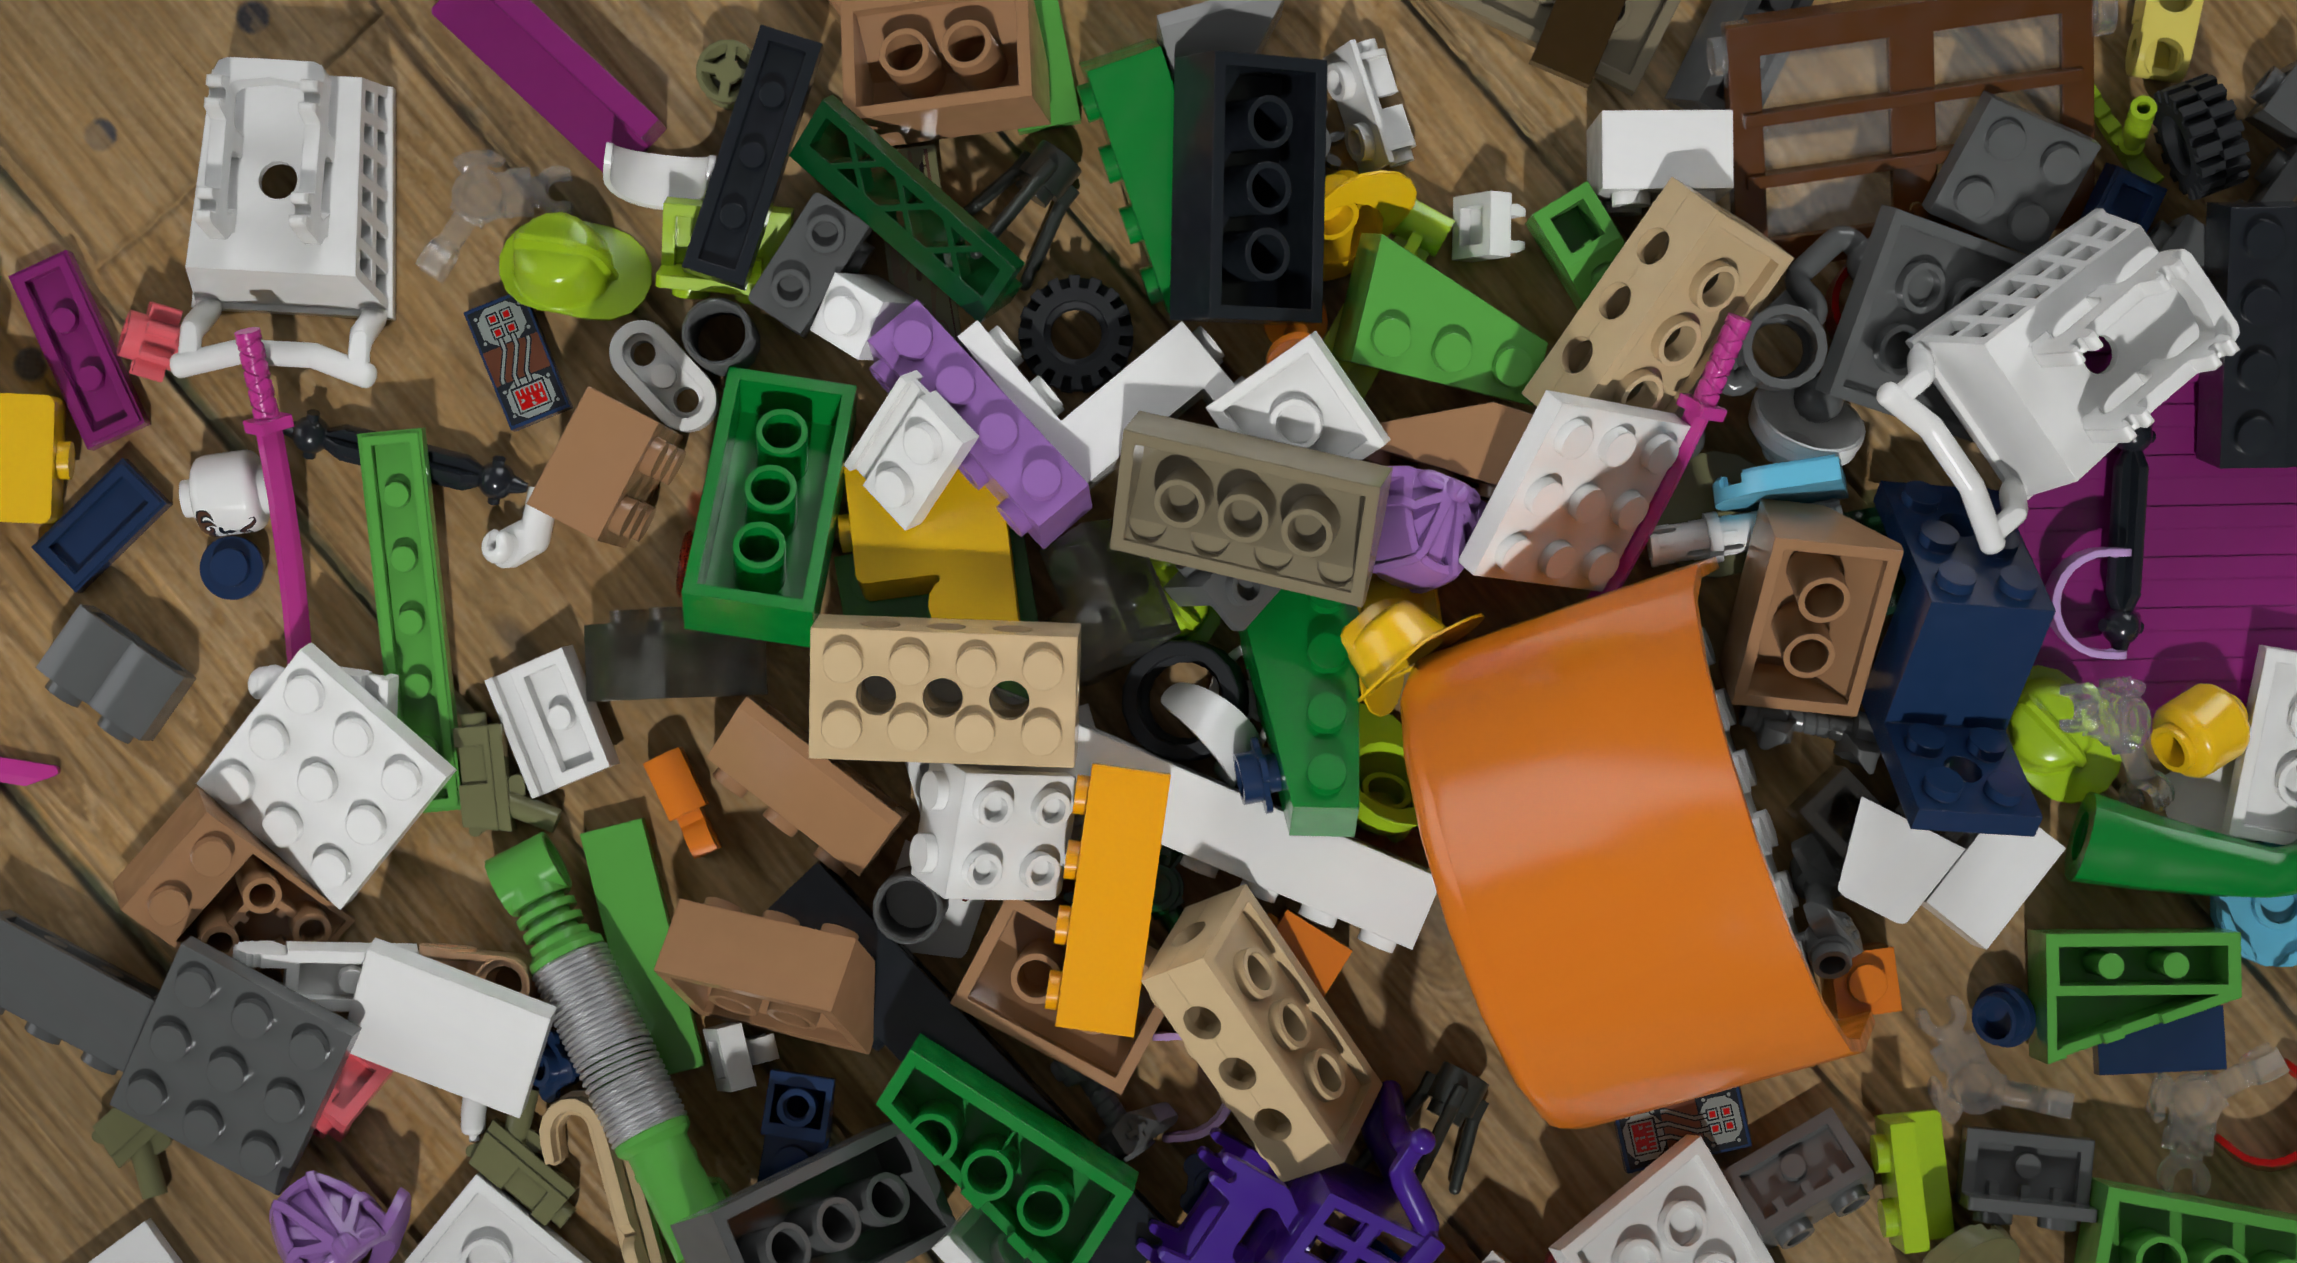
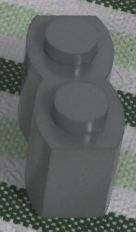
(114, 674)

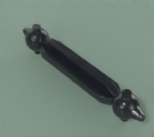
(447, 466)
(2127, 530)

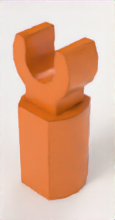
(683, 800)

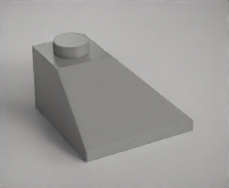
(1219, 26)

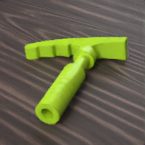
(2129, 141)

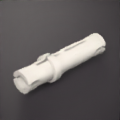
(1707, 537)

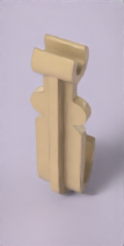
(628, 1206)

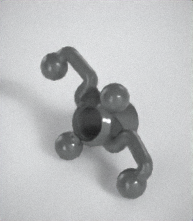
(1804, 311)

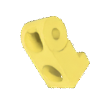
(2162, 39)

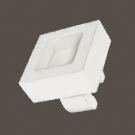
(1484, 226)
(734, 1055)

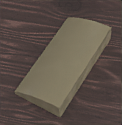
(1249, 507)

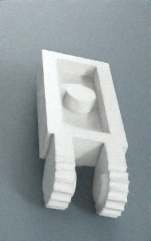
(315, 970)

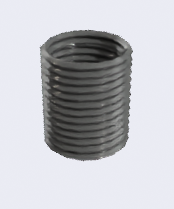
(700, 315)
(890, 927)

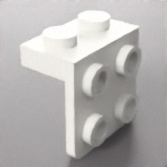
(993, 832)

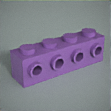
(1011, 456)

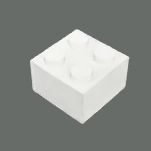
(1640, 150)

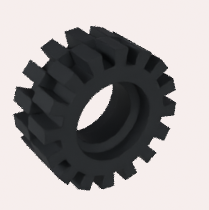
(2201, 137)
(1069, 295)

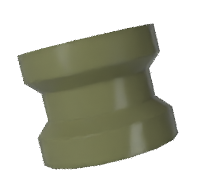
(721, 60)

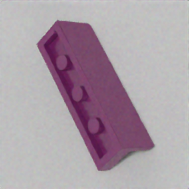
(552, 74)

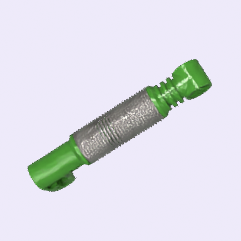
(604, 1035)

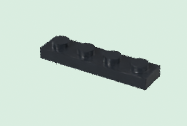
(753, 157)

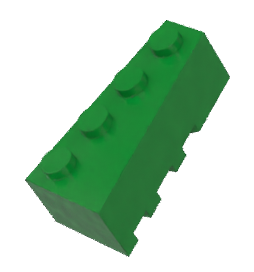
(1135, 107)
(1308, 709)
(1010, 1159)

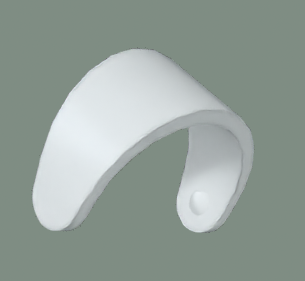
(651, 178)
(1214, 722)

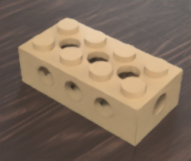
(1662, 305)
(919, 726)
(1263, 1033)

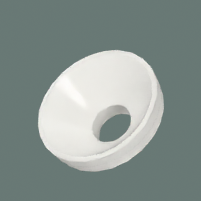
(1790, 437)

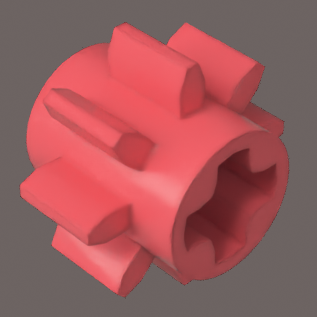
(150, 340)

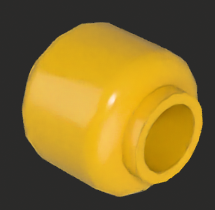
(2200, 731)

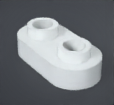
(664, 377)

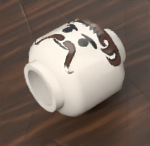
(226, 493)

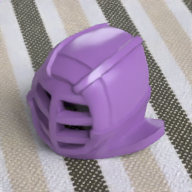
(1425, 529)
(335, 1223)

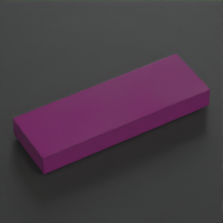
(79, 350)

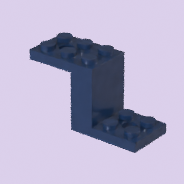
(1955, 666)

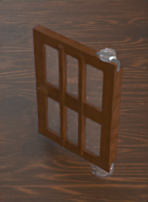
(1870, 95)

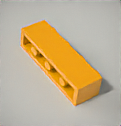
(1111, 899)

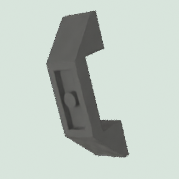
(2275, 117)

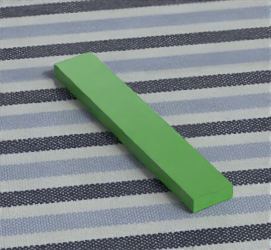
(411, 591)

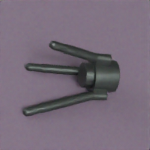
(1043, 177)
(1454, 1097)

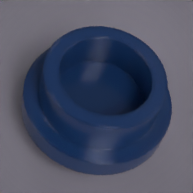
(232, 568)
(2004, 1015)

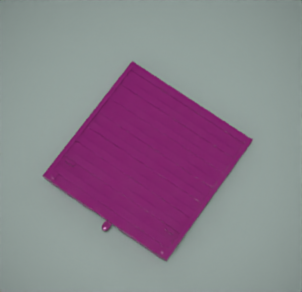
(2213, 562)

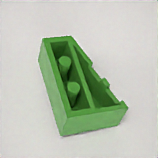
(1430, 328)
(2121, 980)

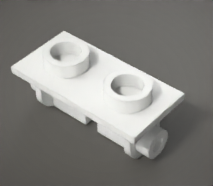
(1356, 80)

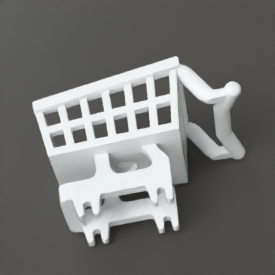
(303, 254)
(2026, 382)

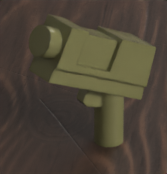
(488, 791)
(132, 1140)
(512, 1161)

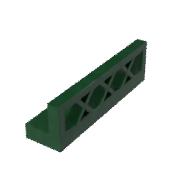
(907, 210)

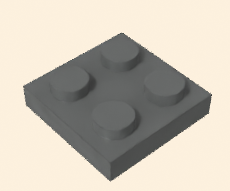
(2010, 174)

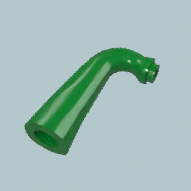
(2151, 852)

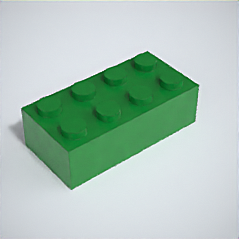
(769, 507)

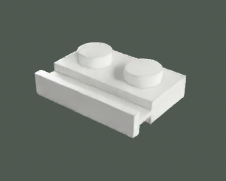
(911, 450)
(550, 722)

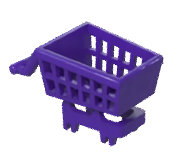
(1297, 1210)

